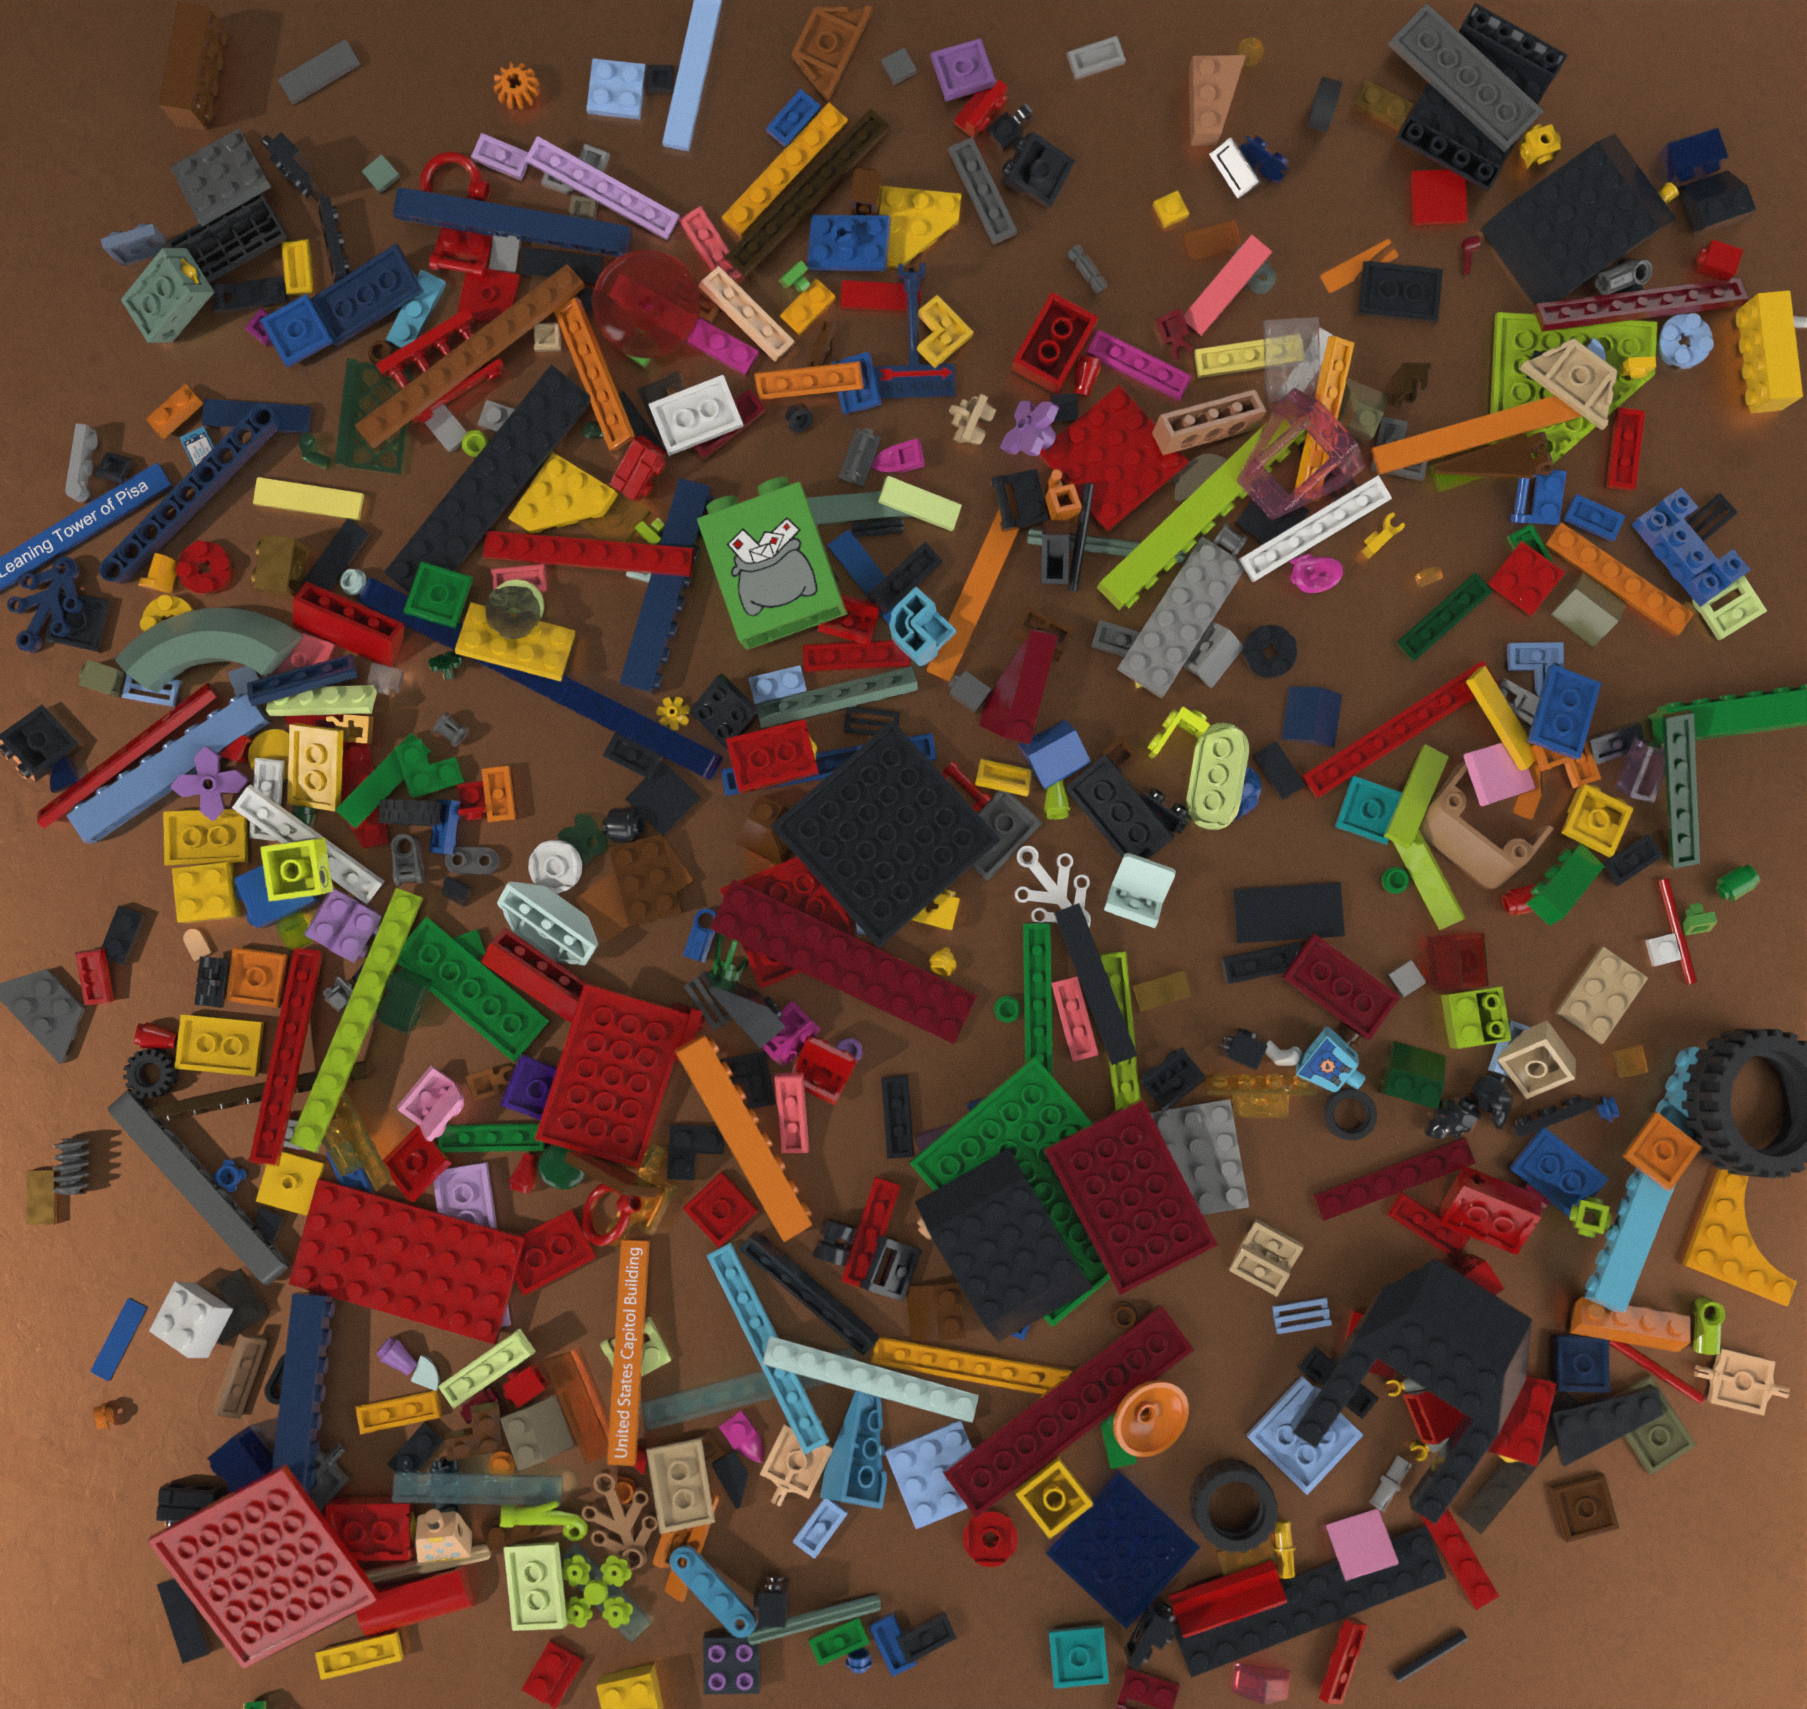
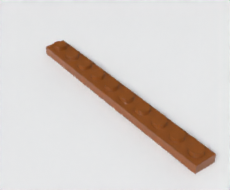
(470, 356)

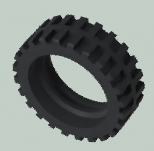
(1710, 1102)

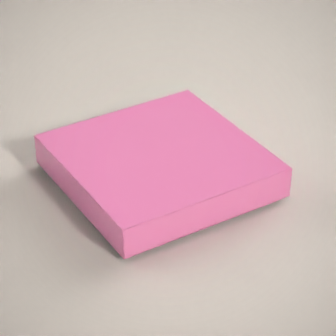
(1361, 1544)

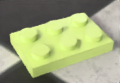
(535, 1586)

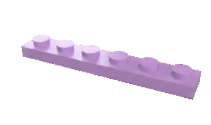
(602, 188)

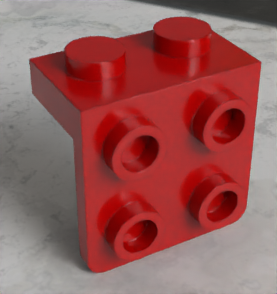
(824, 1069)

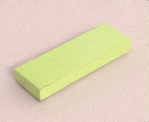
(919, 503)

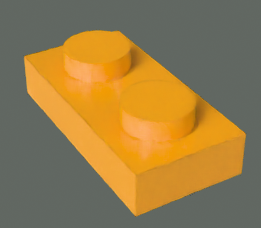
(807, 307)

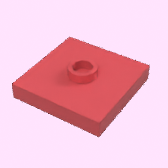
(306, 653)

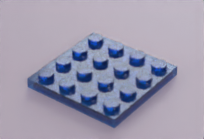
(1122, 1549)

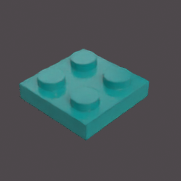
(1367, 809)
(1078, 1656)

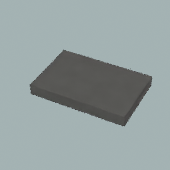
(1011, 823)

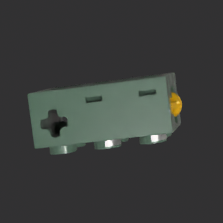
(167, 295)

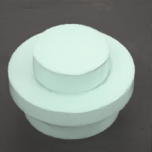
(353, 581)

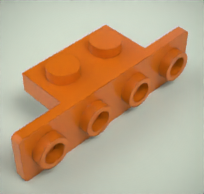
(670, 1542)

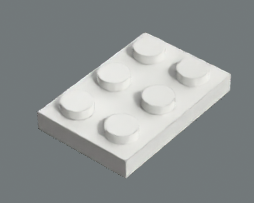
(696, 415)

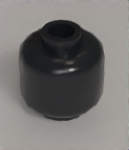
(623, 825)

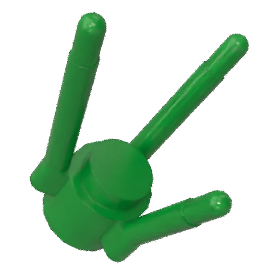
(726, 969)

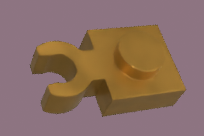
(355, 727)

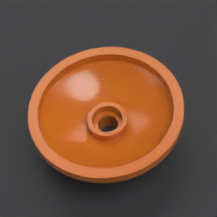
(1151, 1418)

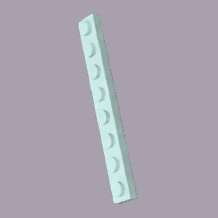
(870, 1379)

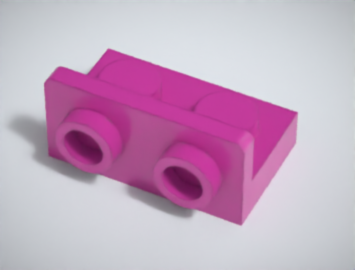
(791, 1039)

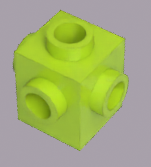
(1601, 1221)

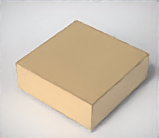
(547, 337)

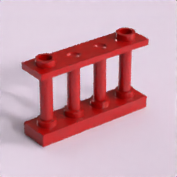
(438, 339)

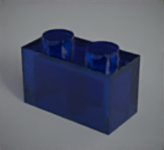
(1694, 155)

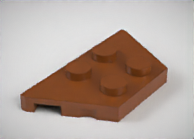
(828, 44)

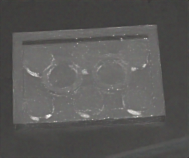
(1291, 356)

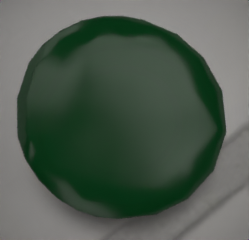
(556, 1171)

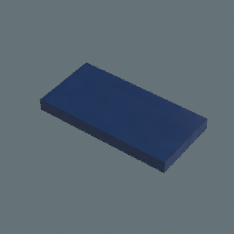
(367, 295)

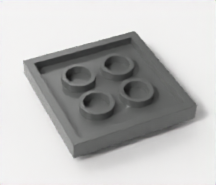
(220, 177)

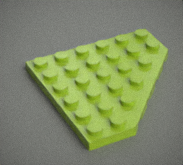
(1520, 334)

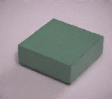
(381, 174)

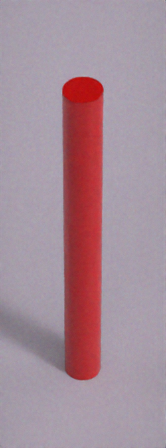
(1676, 927)
(1659, 1371)

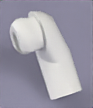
(1283, 1057)

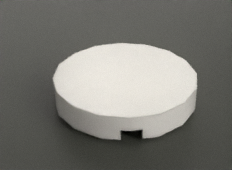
(555, 865)

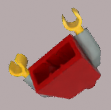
(1431, 1415)

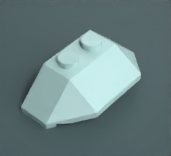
(548, 923)

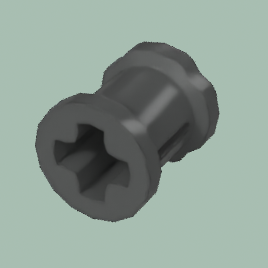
(1230, 539)
(450, 729)

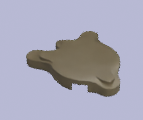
(1196, 474)

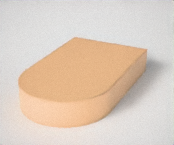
(196, 944)

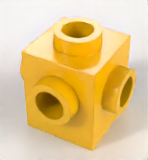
(1540, 145)

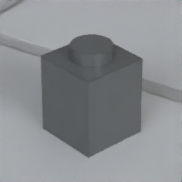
(968, 691)

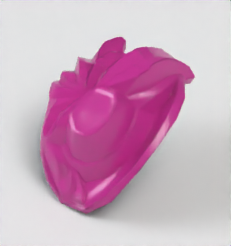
(1315, 573)

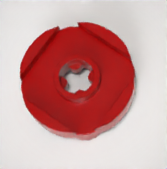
(189, 568)
(978, 1549)

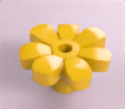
(677, 717)

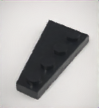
(1595, 1423)

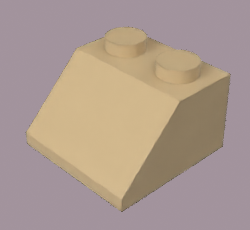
(1538, 1060)

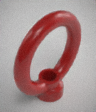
(478, 188)
(626, 1206)

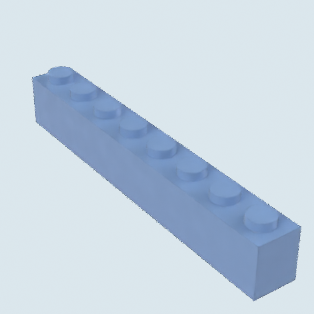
(157, 772)

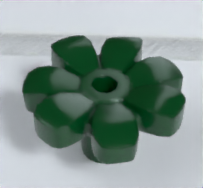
(445, 664)

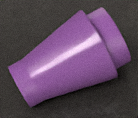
(396, 1356)

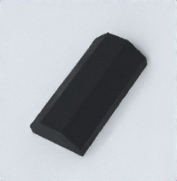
(232, 237)

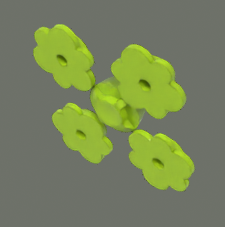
(597, 1591)

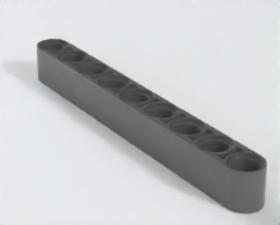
(198, 1187)

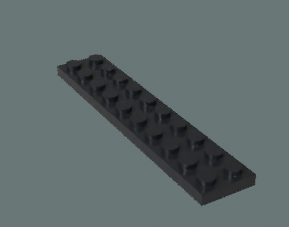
(493, 478)
(1315, 1600)

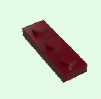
(749, 410)

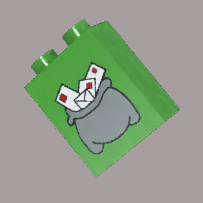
(771, 563)

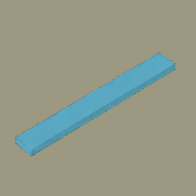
(758, 1330)

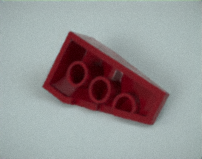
(1017, 696)

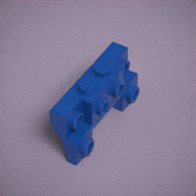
(1685, 552)

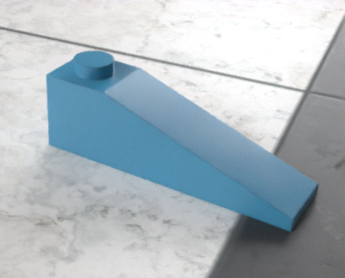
(855, 1465)

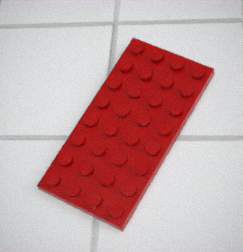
(407, 1261)

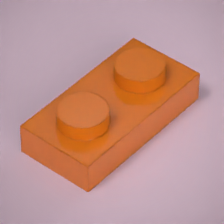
(174, 411)
(498, 794)

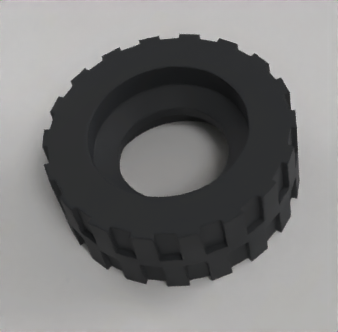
(409, 812)

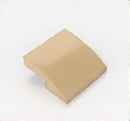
(1266, 1257)

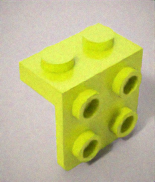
(1192, 722)

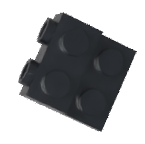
(1037, 169)
(36, 743)
(1153, 1628)

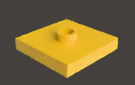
(291, 1183)

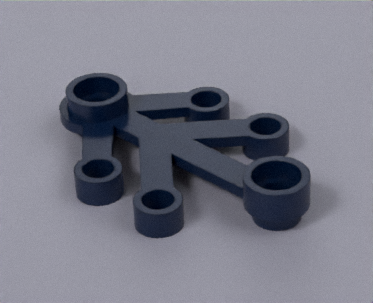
(48, 601)

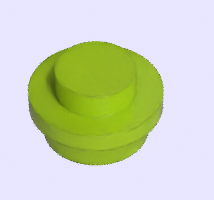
(474, 442)

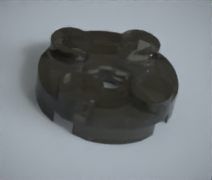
(512, 597)

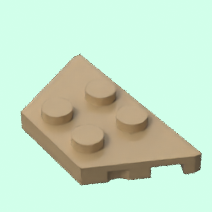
(1576, 379)

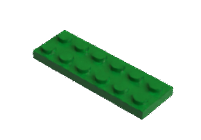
(472, 990)

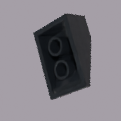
(748, 1007)

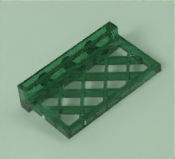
(349, 417)

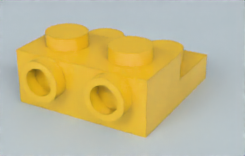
(1597, 819)

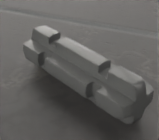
(1087, 269)

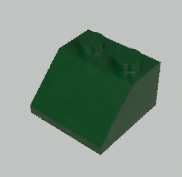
(1414, 1075)

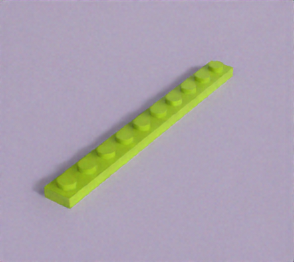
(356, 1020)

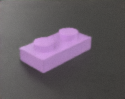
(500, 156)

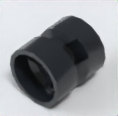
(835, 1242)

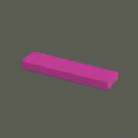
(1138, 365)

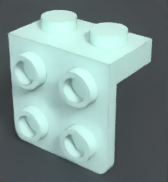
(1139, 889)

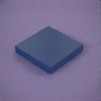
(296, 330)

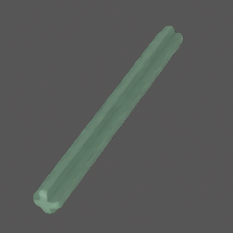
(1098, 544)

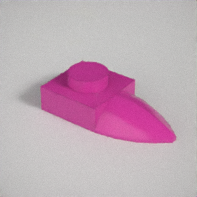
(900, 457)
(743, 1436)

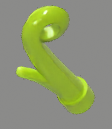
(544, 1515)

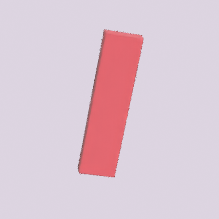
(1227, 285)

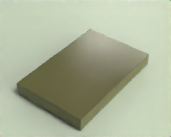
(1660, 1439)

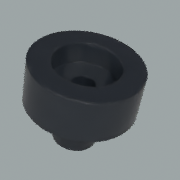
(798, 418)

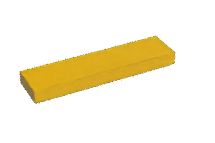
(1502, 717)

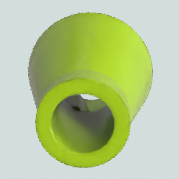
(1056, 802)

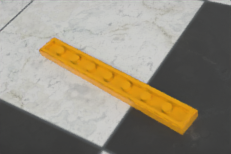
(966, 1365)

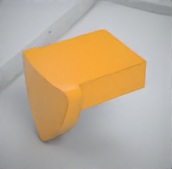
(161, 574)

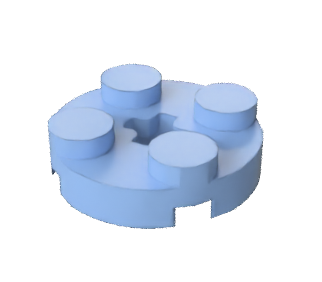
(1692, 327)

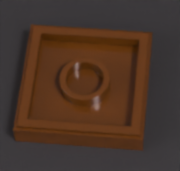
(1584, 1507)

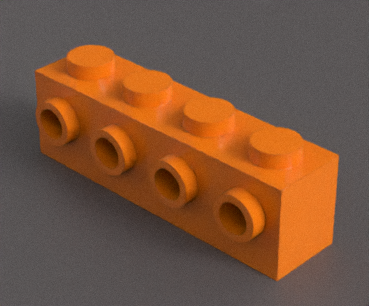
(1635, 1326)

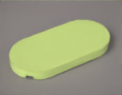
(1217, 776)

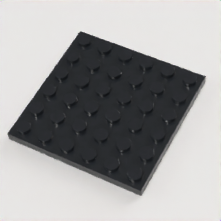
(885, 834)

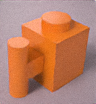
(1061, 501)

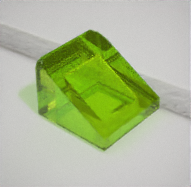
(292, 931)

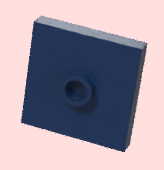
(1581, 1364)

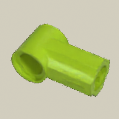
(1707, 1329)

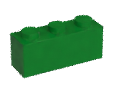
(1564, 883)

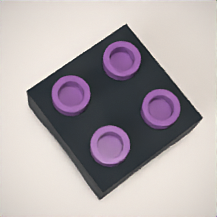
(730, 1664)

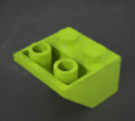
(1476, 1017)

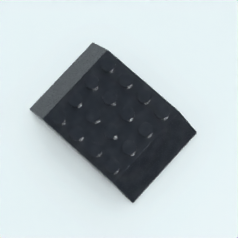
(1577, 222)
(1002, 1245)

